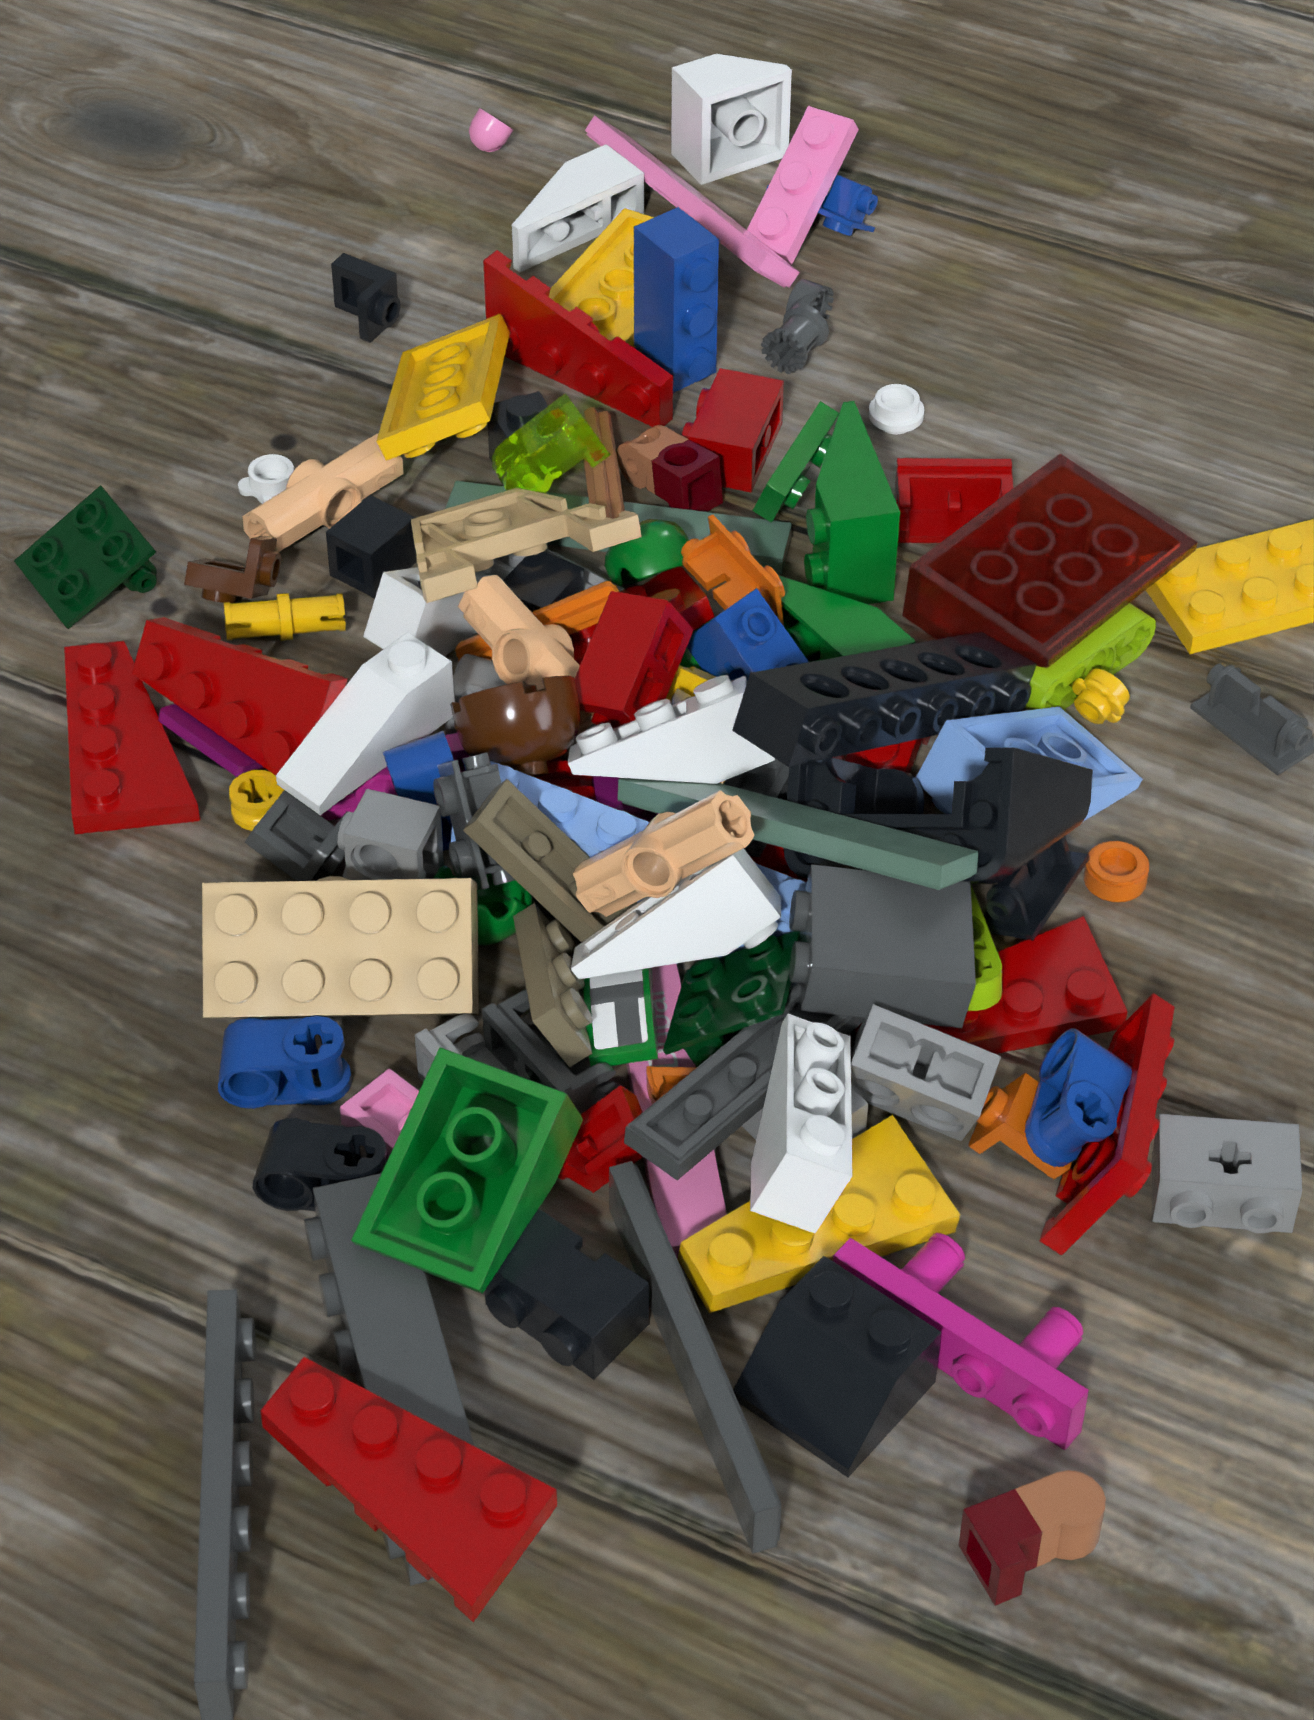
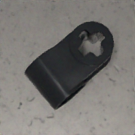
(311, 1156)

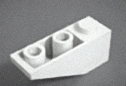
(674, 741)
(804, 1127)

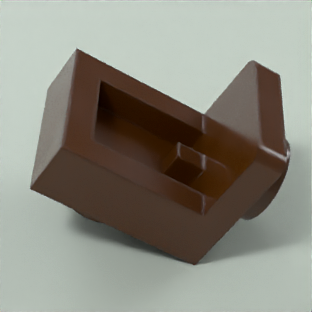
(226, 581)

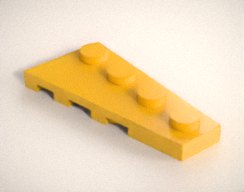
(885, 1207)

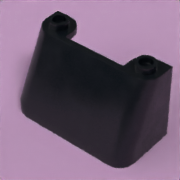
(1004, 813)

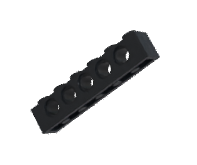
(880, 696)

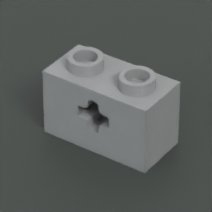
(1226, 1173)

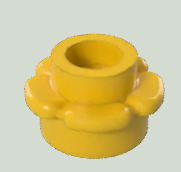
(1100, 697)

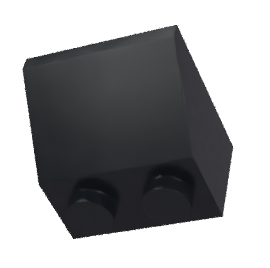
(838, 1366)

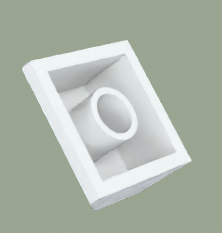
(729, 115)

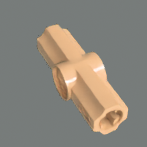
(322, 493)
(519, 641)
(664, 854)

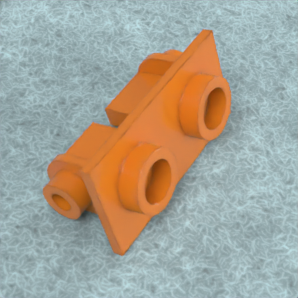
(728, 558)

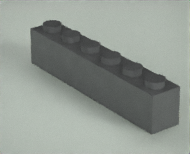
(386, 1319)

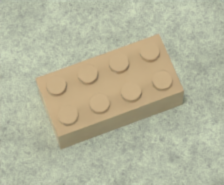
(340, 948)

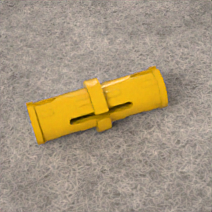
(284, 616)

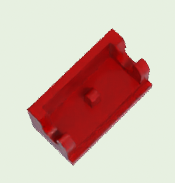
(946, 494)
(631, 657)

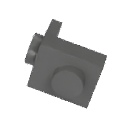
(297, 839)

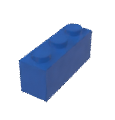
(676, 296)

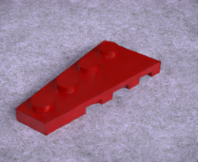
(572, 349)
(430, 1492)

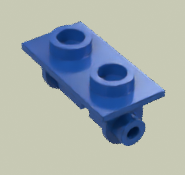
(847, 206)

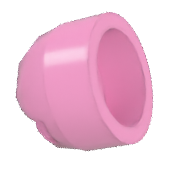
(488, 132)

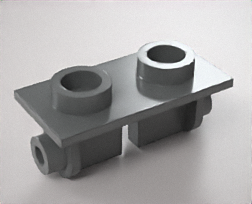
(1256, 725)
(460, 797)

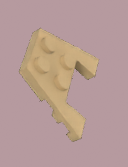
(516, 521)

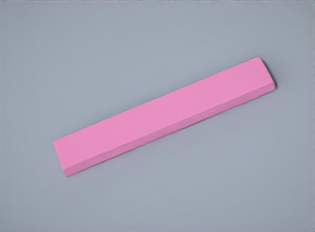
(696, 205)

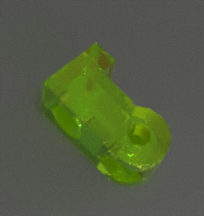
(547, 448)

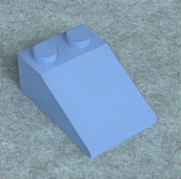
(1046, 731)

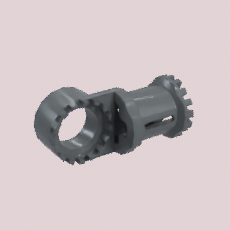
(801, 328)

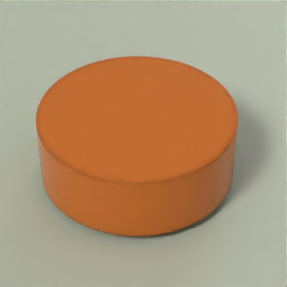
(1116, 871)

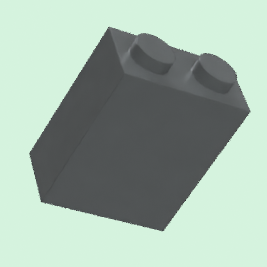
(883, 946)

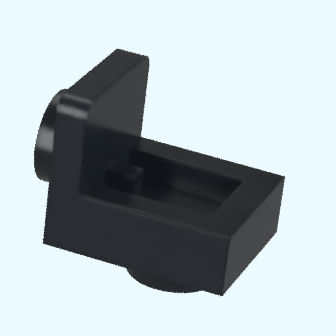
(367, 293)

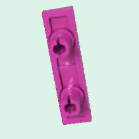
(980, 1359)

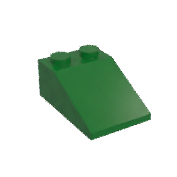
(853, 518)
(468, 1170)

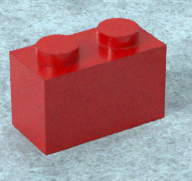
(739, 424)

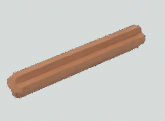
(604, 479)

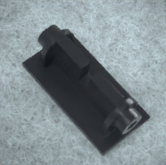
(1031, 894)

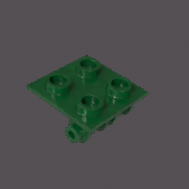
(88, 558)
(729, 995)

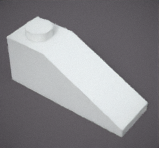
(576, 206)
(402, 609)
(386, 704)
(698, 920)

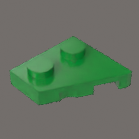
(788, 480)

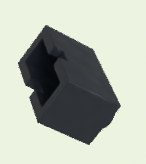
(566, 1300)

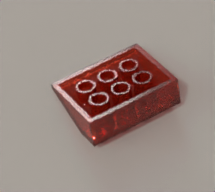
(1043, 564)

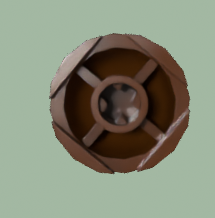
(520, 723)

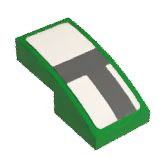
(622, 1016)

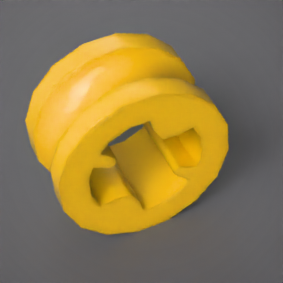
(248, 787)

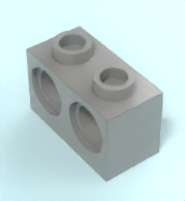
(391, 838)
(920, 1072)

